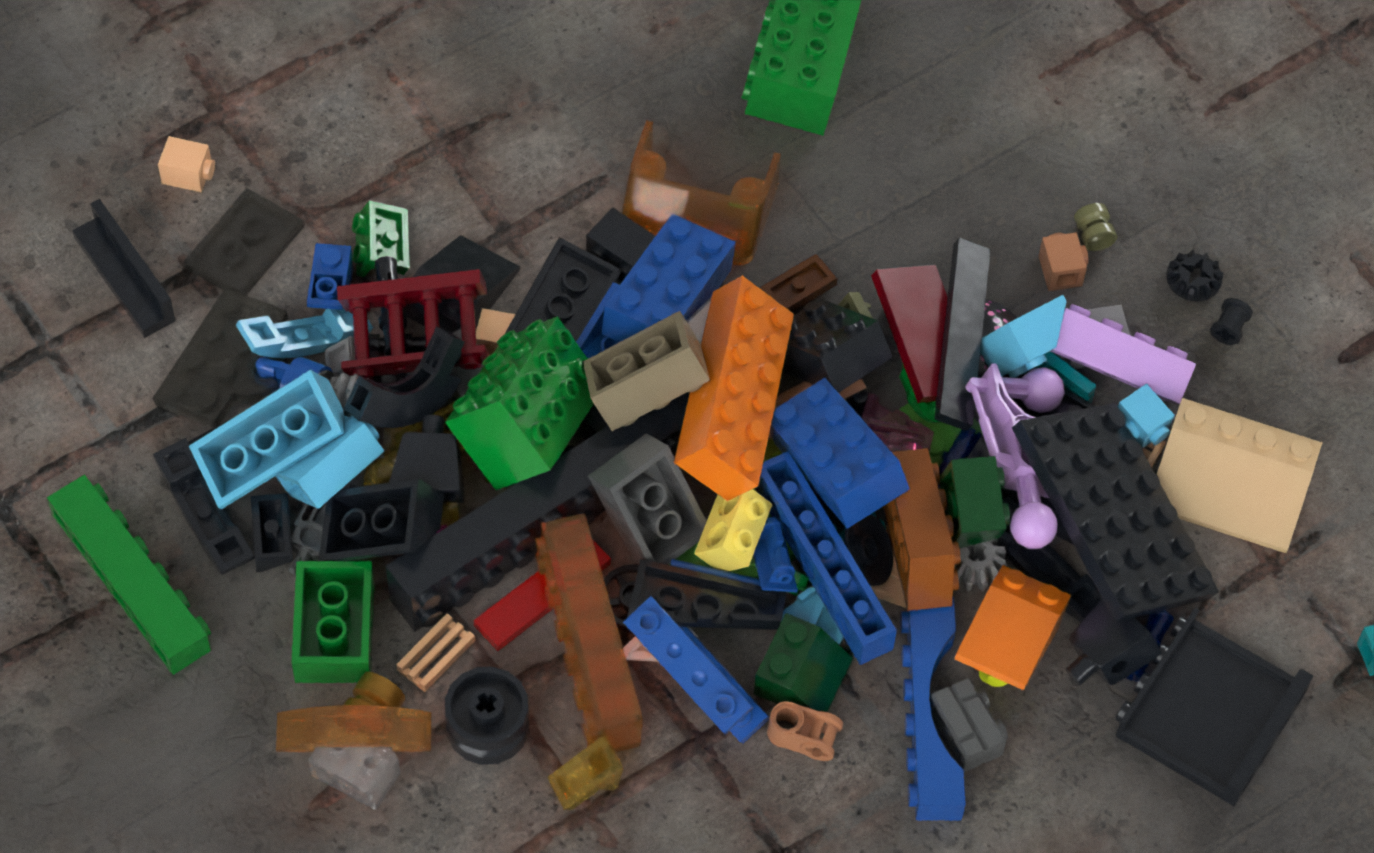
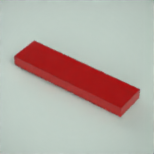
(521, 608)

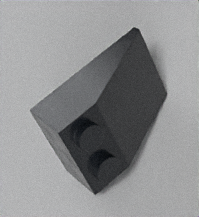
(464, 256)

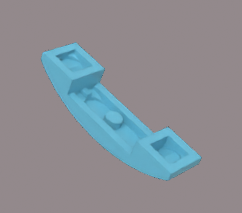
(297, 336)

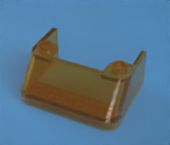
(739, 217)

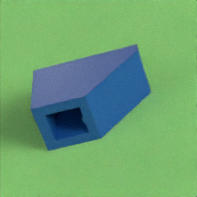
(330, 268)

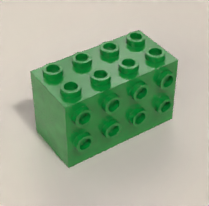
(799, 61)
(523, 403)

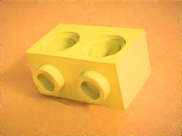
(733, 531)

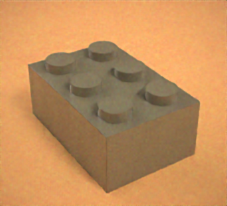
(646, 371)

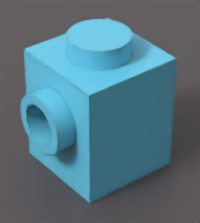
(1146, 416)

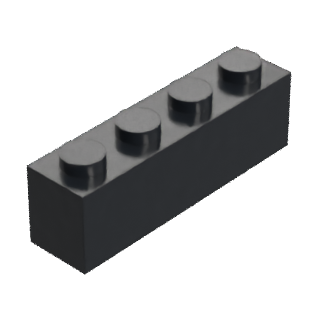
(618, 241)

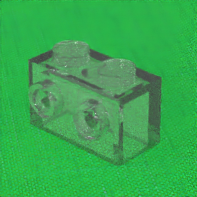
(357, 771)

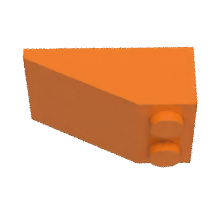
(1013, 627)

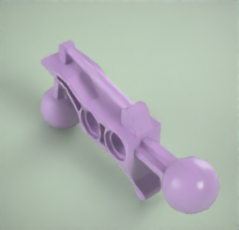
(1040, 391)

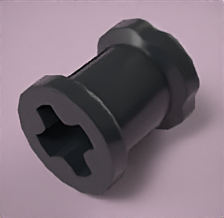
(1229, 326)

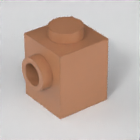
(1063, 261)

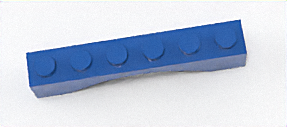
(938, 778)

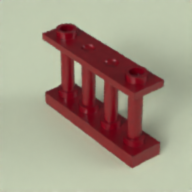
(394, 296)

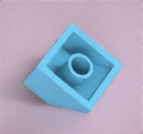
(1025, 340)

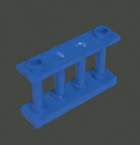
(697, 671)

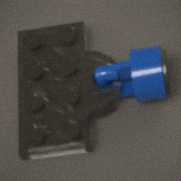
(223, 369)

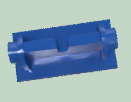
(773, 559)

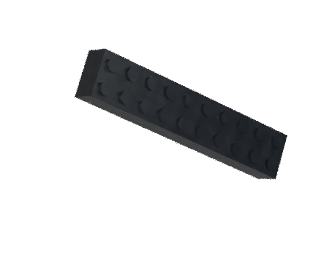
(503, 530)

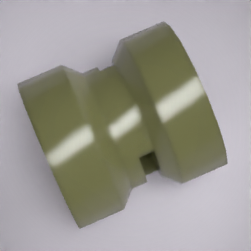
(1095, 225)

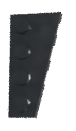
(706, 599)

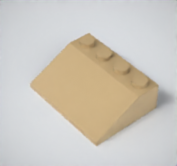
(1237, 474)

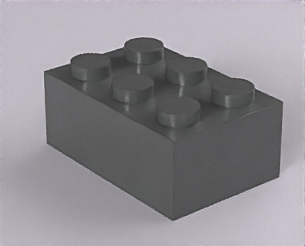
(649, 501)

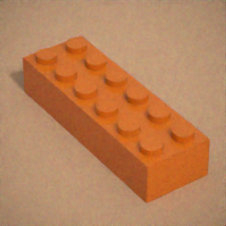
(733, 412)

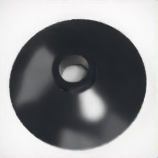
(870, 549)

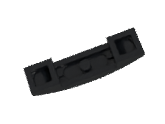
(210, 524)
(1052, 570)

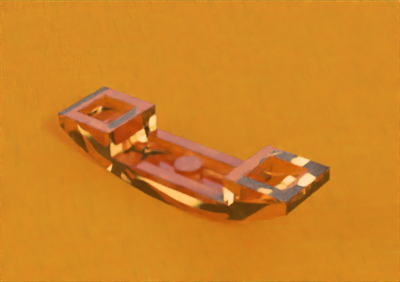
(353, 727)

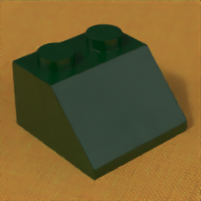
(975, 500)
(802, 666)

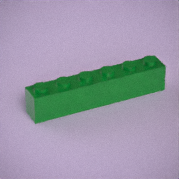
(130, 574)

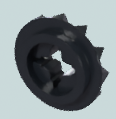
(1203, 286)

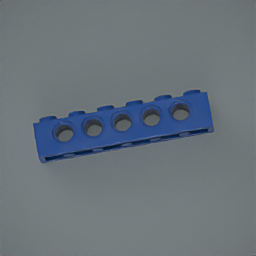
(826, 560)

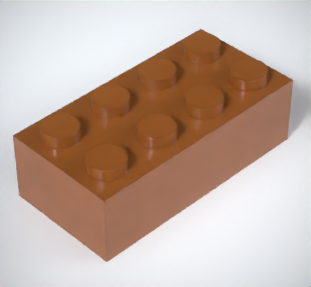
(923, 535)

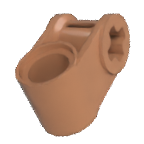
(806, 731)

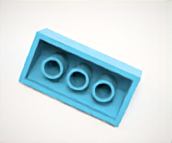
(269, 437)

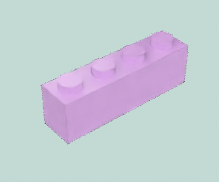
(1123, 356)

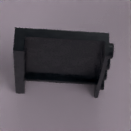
(1210, 709)

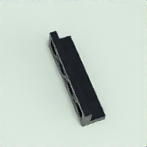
(124, 271)

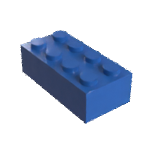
(669, 277)
(837, 453)

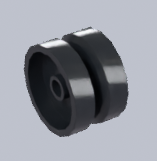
(487, 715)

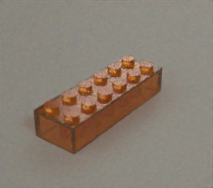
(588, 633)

